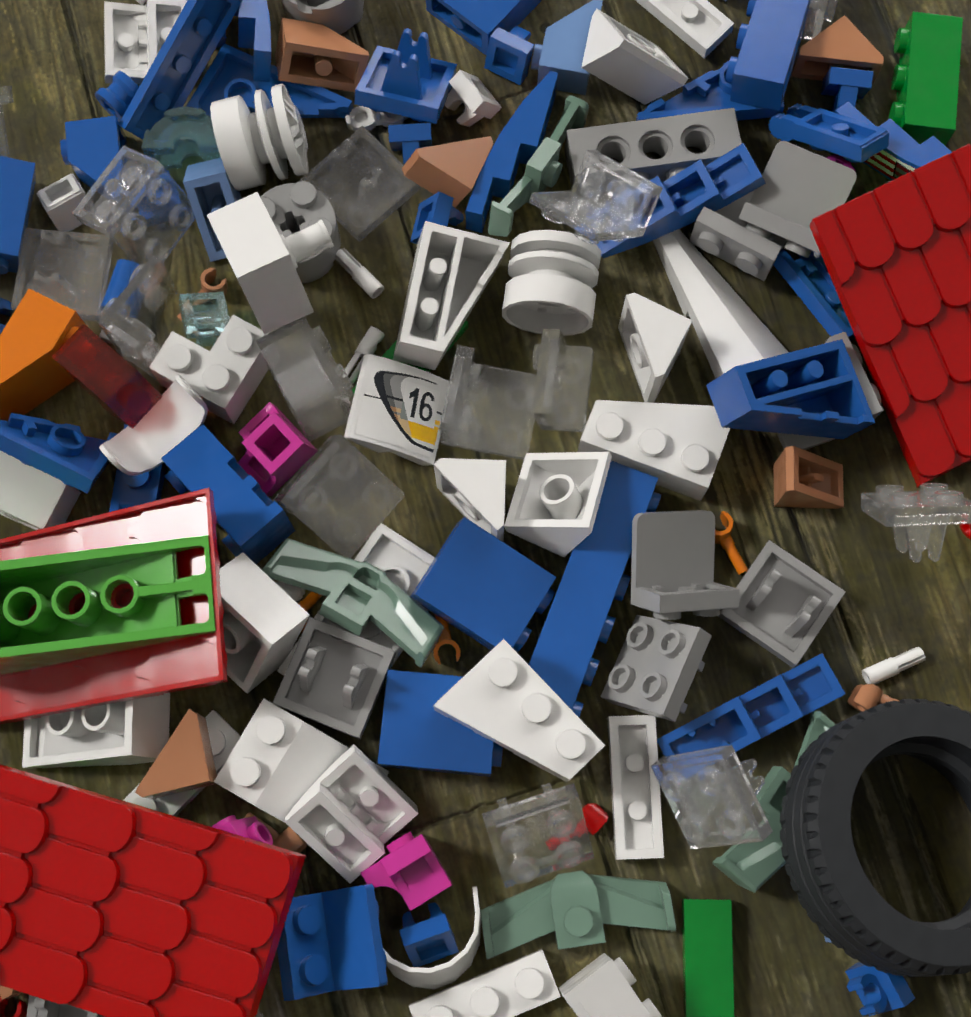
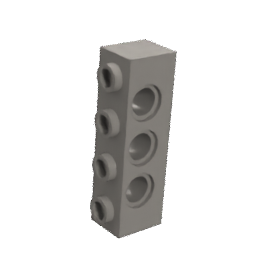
(670, 136)

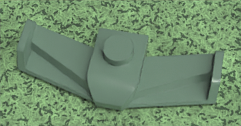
(540, 170)
(357, 595)
(755, 863)
(576, 909)

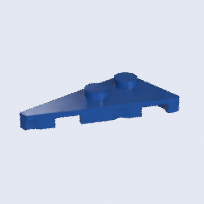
(233, 75)
(705, 94)
(54, 449)

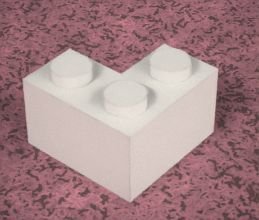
(221, 376)

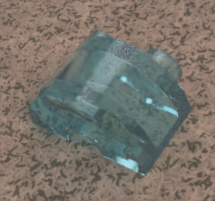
(180, 135)

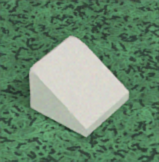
(61, 200)

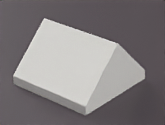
(629, 60)
(652, 341)
(475, 490)
(558, 498)

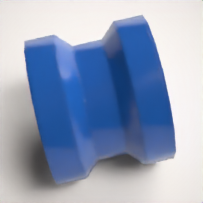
(117, 95)

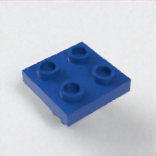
(406, 80)

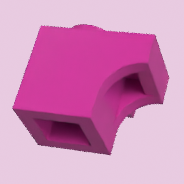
(273, 449)
(410, 870)

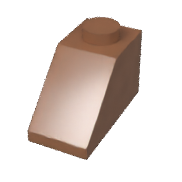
(318, 56)

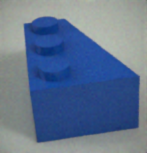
(794, 394)
(241, 507)

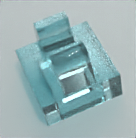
(204, 316)

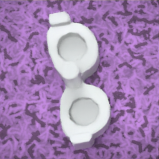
(369, 118)

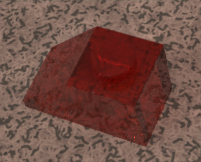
(107, 376)

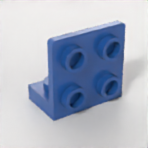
(332, 943)

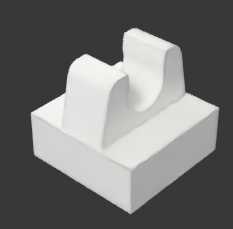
(474, 95)

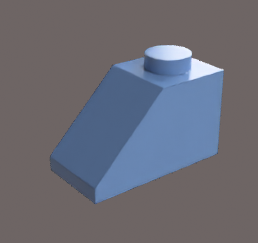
(565, 49)
(208, 191)

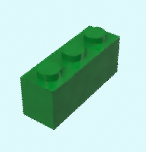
(927, 76)

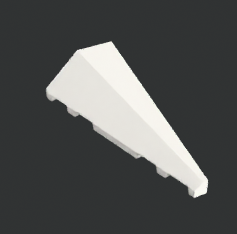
(721, 319)

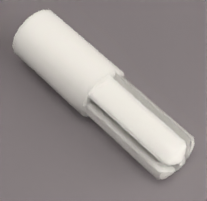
(359, 273)
(367, 346)
(892, 666)

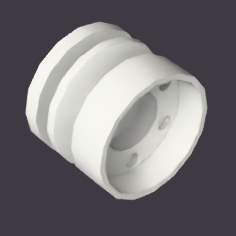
(260, 137)
(551, 282)

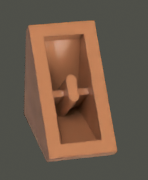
(840, 47)
(449, 166)
(807, 480)
(183, 762)

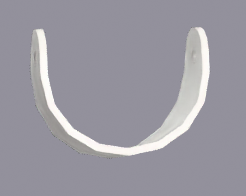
(158, 432)
(444, 973)

